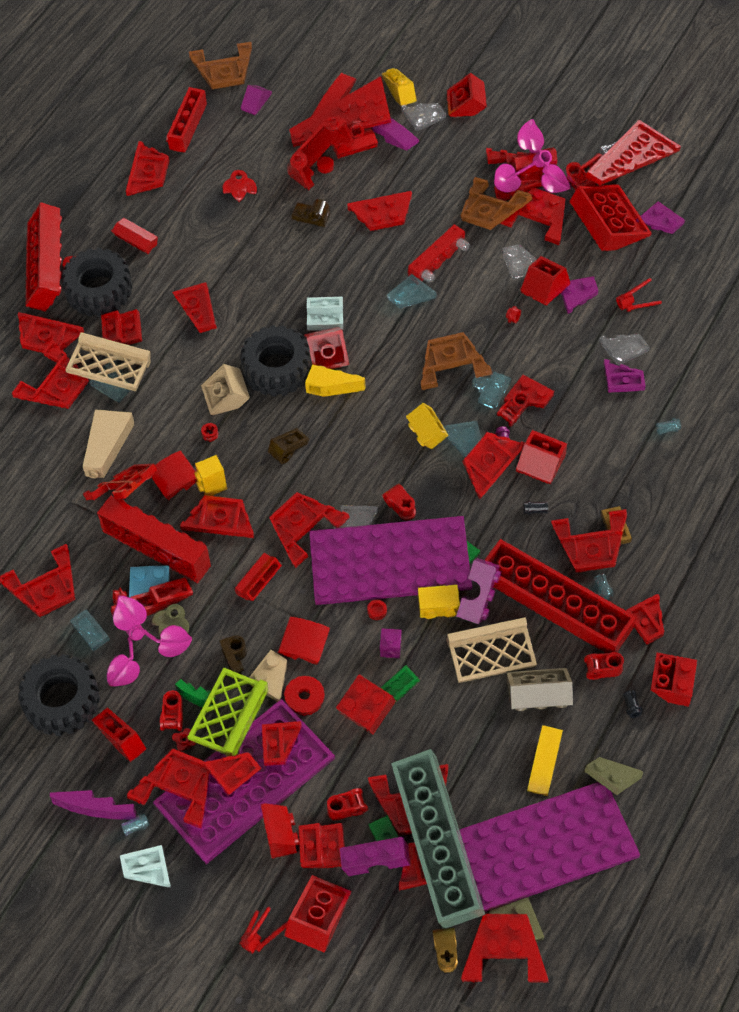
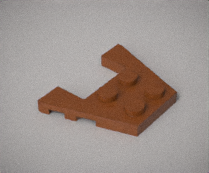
(223, 71)
(489, 211)
(450, 353)

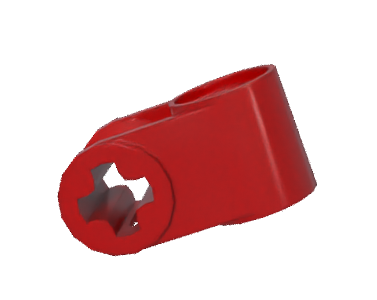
(579, 178)
(511, 409)
(400, 502)
(602, 665)
(171, 715)
(348, 804)

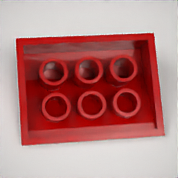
(609, 216)

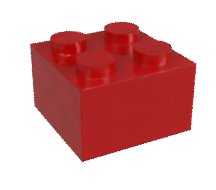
(366, 704)

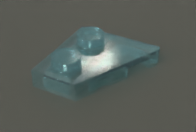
(114, 392)
(464, 436)

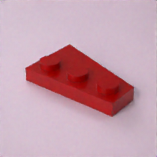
(197, 306)

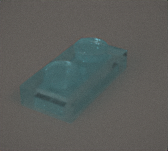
(89, 630)

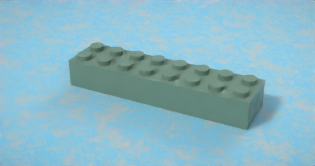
(438, 839)

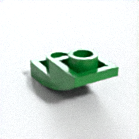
(194, 696)

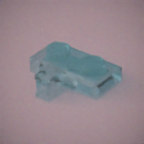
(491, 388)

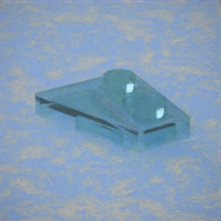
(411, 292)

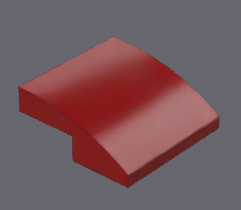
(123, 327)
(174, 474)
(303, 640)
(321, 845)

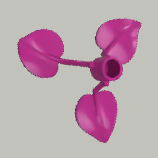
(532, 138)
(128, 617)

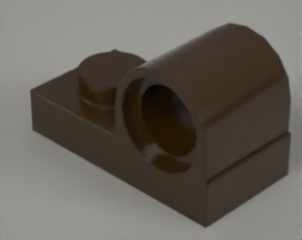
(315, 214)
(284, 445)
(234, 657)

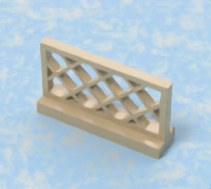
(113, 351)
(487, 633)

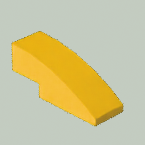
(545, 760)

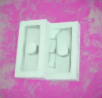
(324, 313)

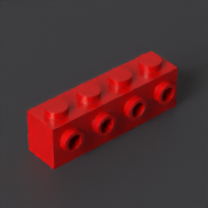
(186, 120)

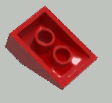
(317, 913)

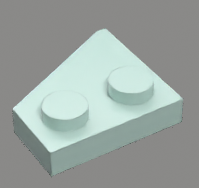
(146, 866)

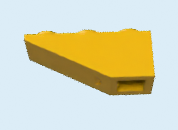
(400, 86)
(331, 382)

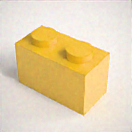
(427, 426)
(210, 476)
(438, 601)

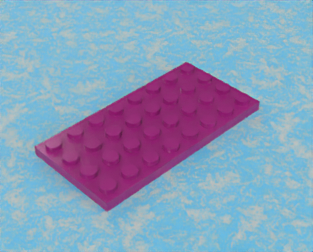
(388, 559)
(233, 815)
(547, 845)

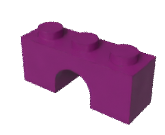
(485, 575)
(387, 852)

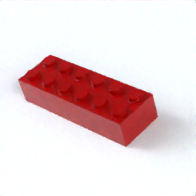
(43, 257)
(154, 538)

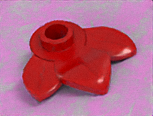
(239, 187)

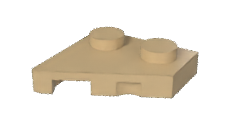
(272, 670)

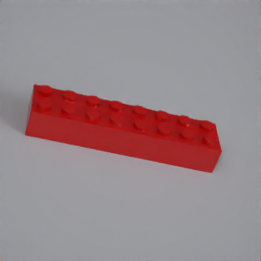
(560, 599)

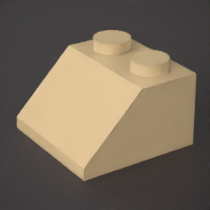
(225, 390)

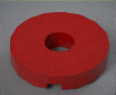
(304, 684)

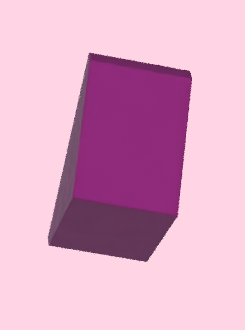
(254, 99)

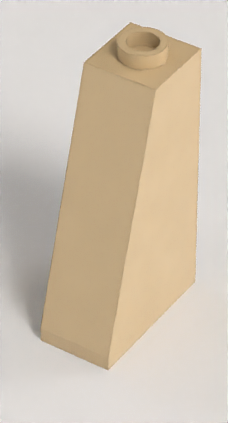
(105, 440)

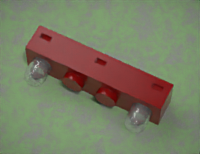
(437, 253)

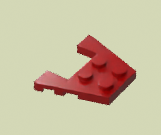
(528, 180)
(545, 209)
(59, 387)
(124, 482)
(297, 518)
(592, 549)
(48, 590)
(181, 776)
(393, 804)
(504, 938)

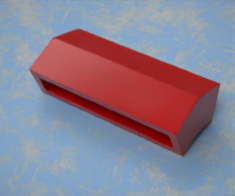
(365, 142)
(523, 160)
(135, 235)
(257, 577)

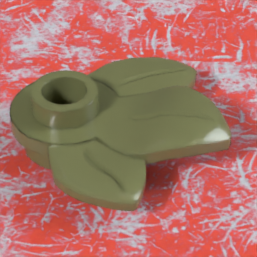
(164, 618)

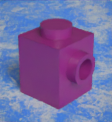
(390, 643)

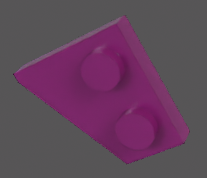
(662, 218)
(579, 292)
(623, 378)

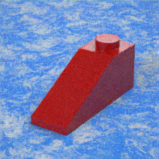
(119, 734)

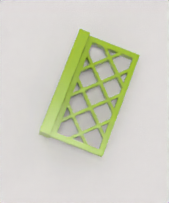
(245, 718)

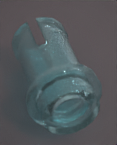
(668, 426)
(603, 586)
(135, 824)

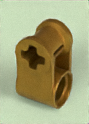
(445, 946)

